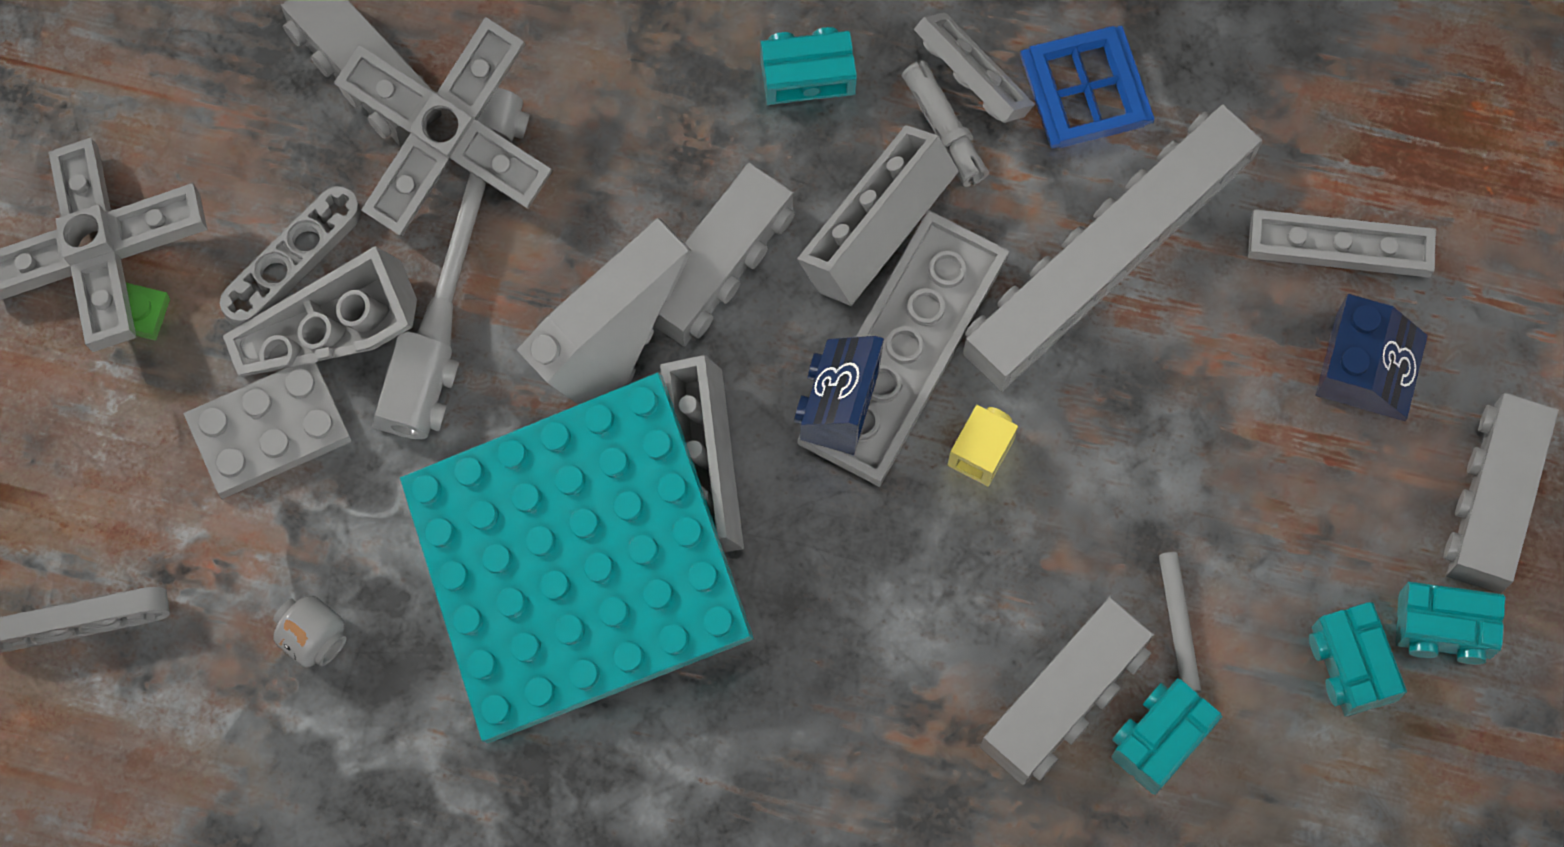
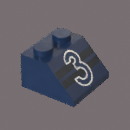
(1372, 358)
(840, 392)

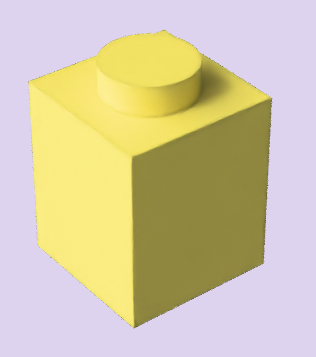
(983, 444)

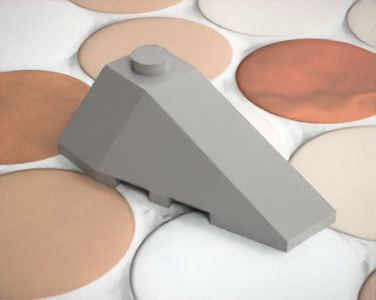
(330, 318)
(602, 327)

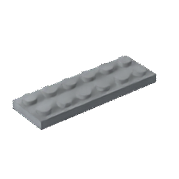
(922, 324)

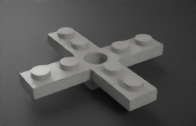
(474, 146)
(98, 265)

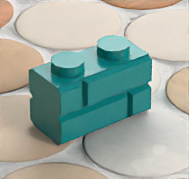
(808, 66)
(1450, 622)
(1357, 659)
(1165, 735)

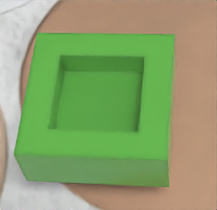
(147, 309)

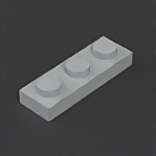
(973, 67)

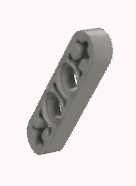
(283, 251)
(83, 618)

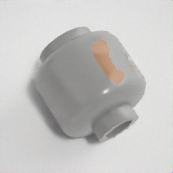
(309, 631)

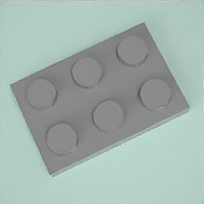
(266, 428)

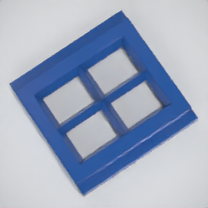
(1049, 97)

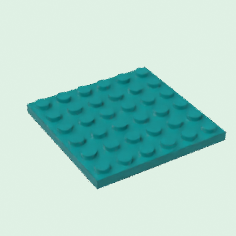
(575, 558)

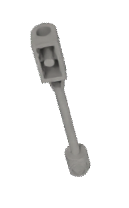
(422, 359)

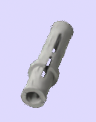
(945, 123)

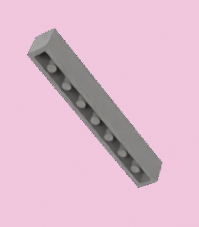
(1110, 247)

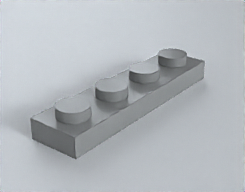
(1342, 243)

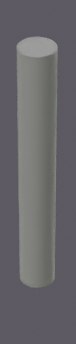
(1179, 620)

